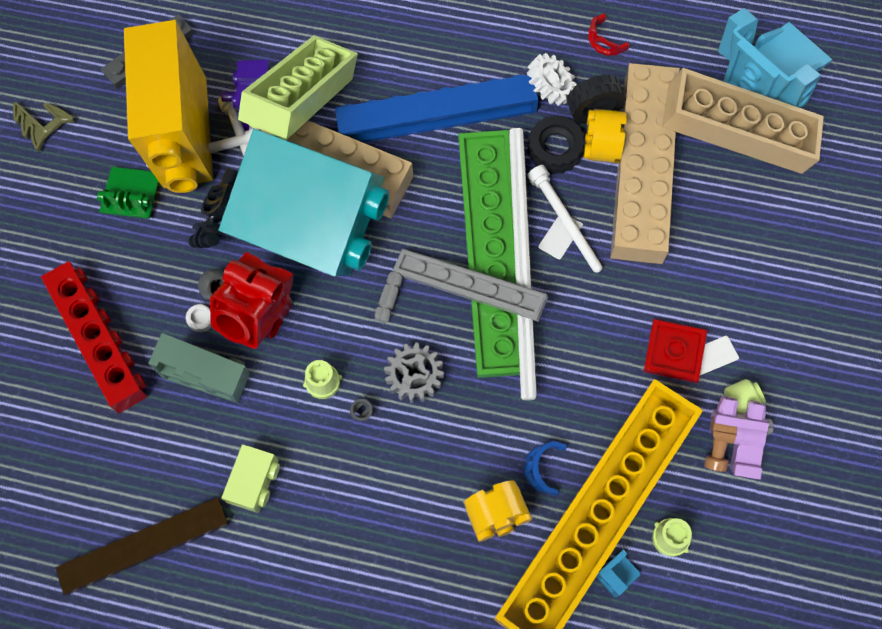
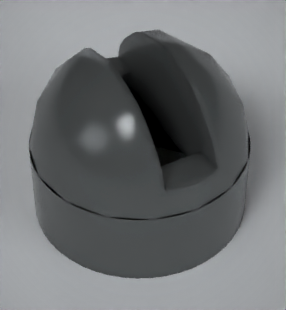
(365, 414)

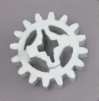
(551, 78)

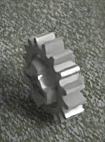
(409, 382)

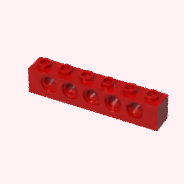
(60, 284)

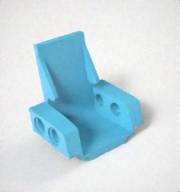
(778, 66)

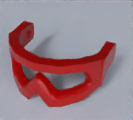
(593, 38)

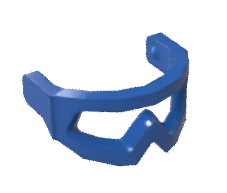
(532, 463)

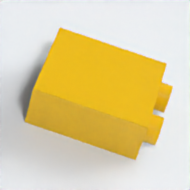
(167, 105)

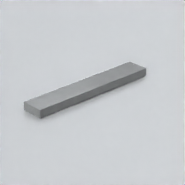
(471, 285)

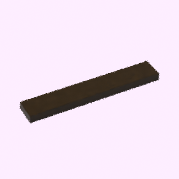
(141, 546)

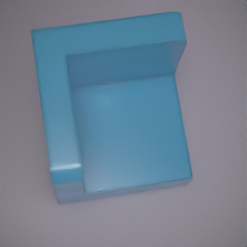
(618, 574)

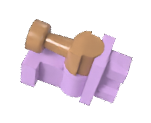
(744, 431)

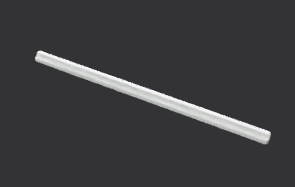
(522, 261)

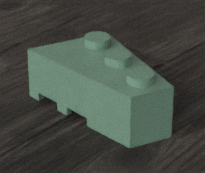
(199, 368)

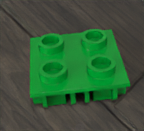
(128, 193)

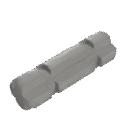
(388, 297)

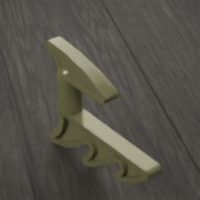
(38, 132)

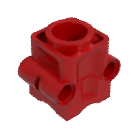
(250, 301)

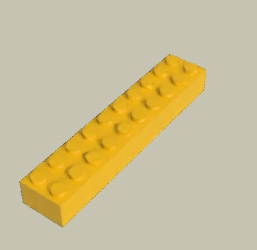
(600, 512)

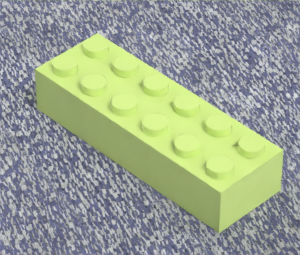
(297, 87)

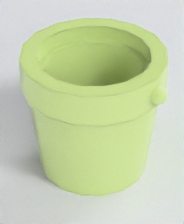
(321, 379)
(672, 537)

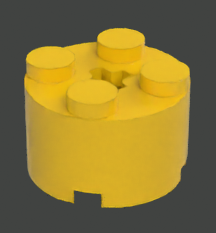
(604, 136)
(497, 510)

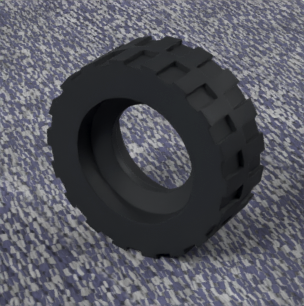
(595, 93)
(560, 126)

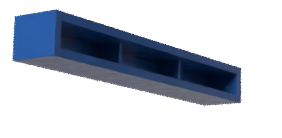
(437, 109)

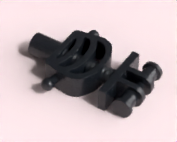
(214, 209)

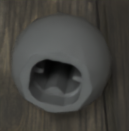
(210, 282)

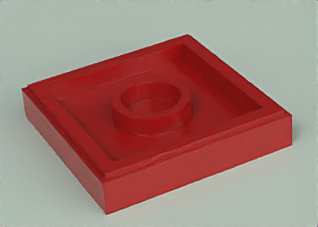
(675, 351)

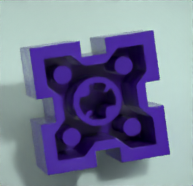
(247, 73)

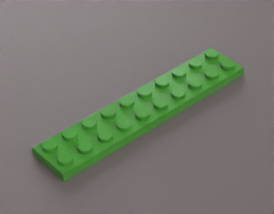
(490, 244)

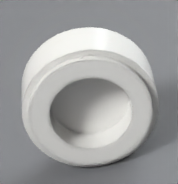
(198, 318)

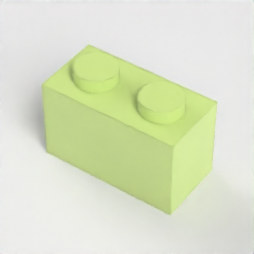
(251, 479)

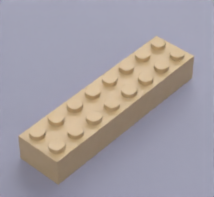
(645, 169)

